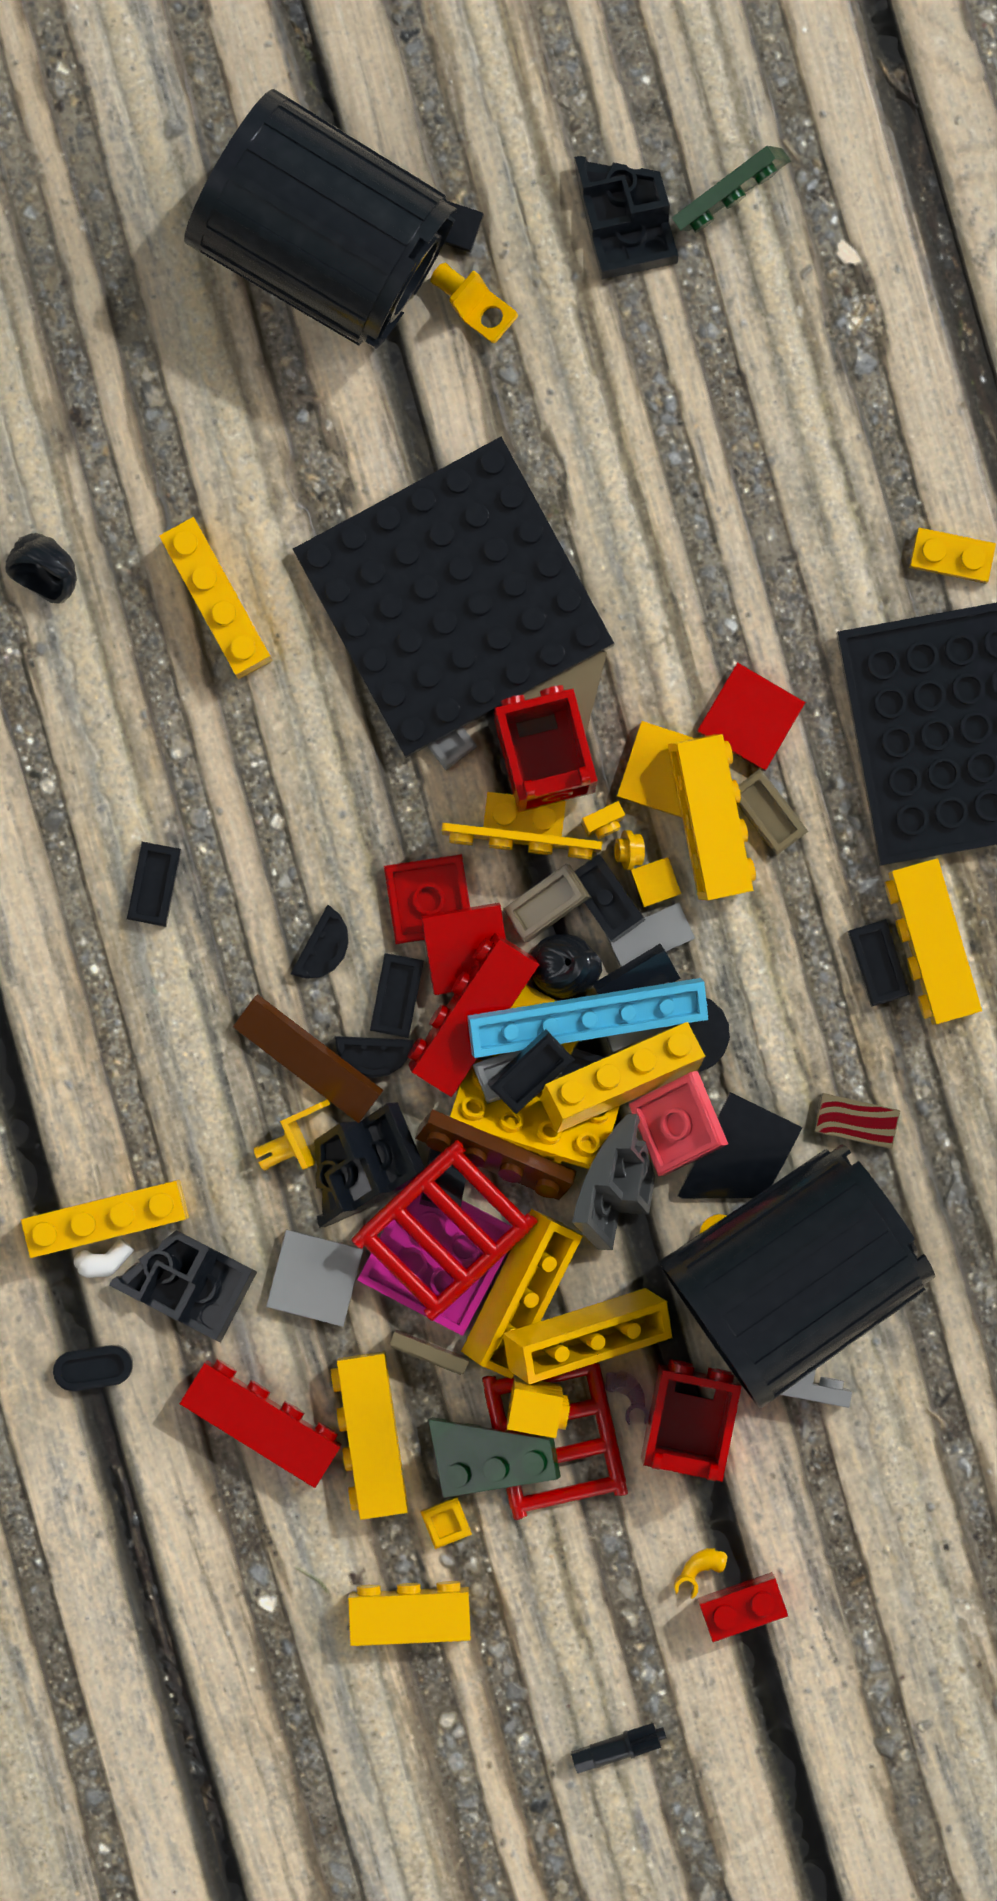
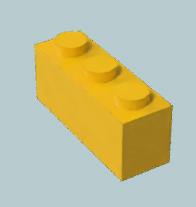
(409, 1614)

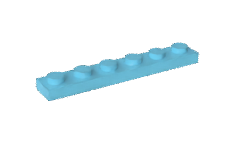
(589, 1017)

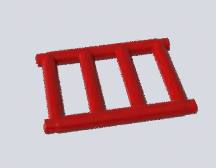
(426, 1184)
(606, 1444)

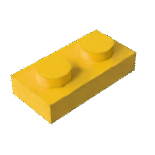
(952, 555)
(603, 821)

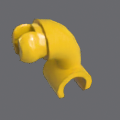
(701, 1561)

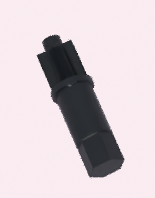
(617, 1748)

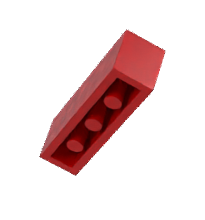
(488, 987)
(261, 1423)

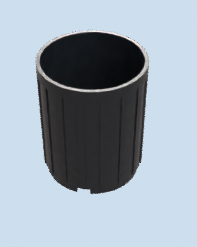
(319, 220)
(798, 1273)

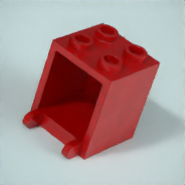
(549, 763)
(688, 1430)

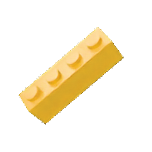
(215, 598)
(711, 817)
(934, 942)
(621, 1077)
(105, 1218)
(521, 1290)
(587, 1336)
(537, 1408)
(371, 1435)

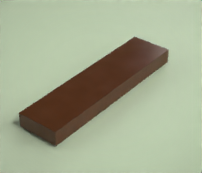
(308, 1058)

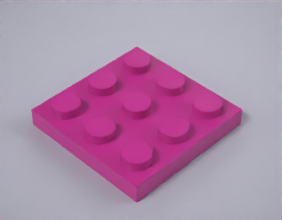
(427, 1269)

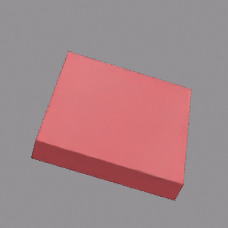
(678, 1123)

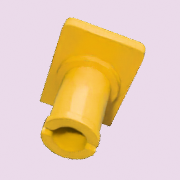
(471, 299)
(290, 1144)

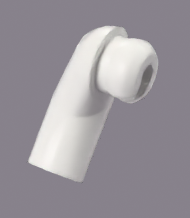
(102, 1265)

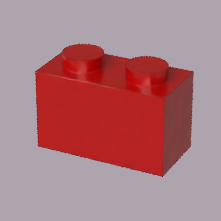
(742, 1607)

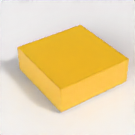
(655, 882)
(446, 1522)

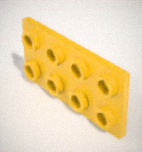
(536, 827)
(532, 1126)

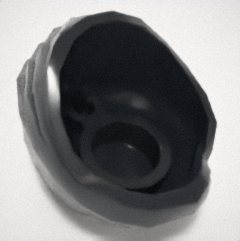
(42, 567)
(565, 966)

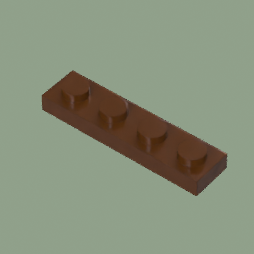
(497, 1155)

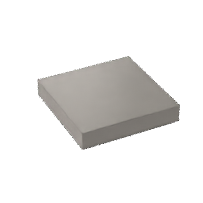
(314, 1277)

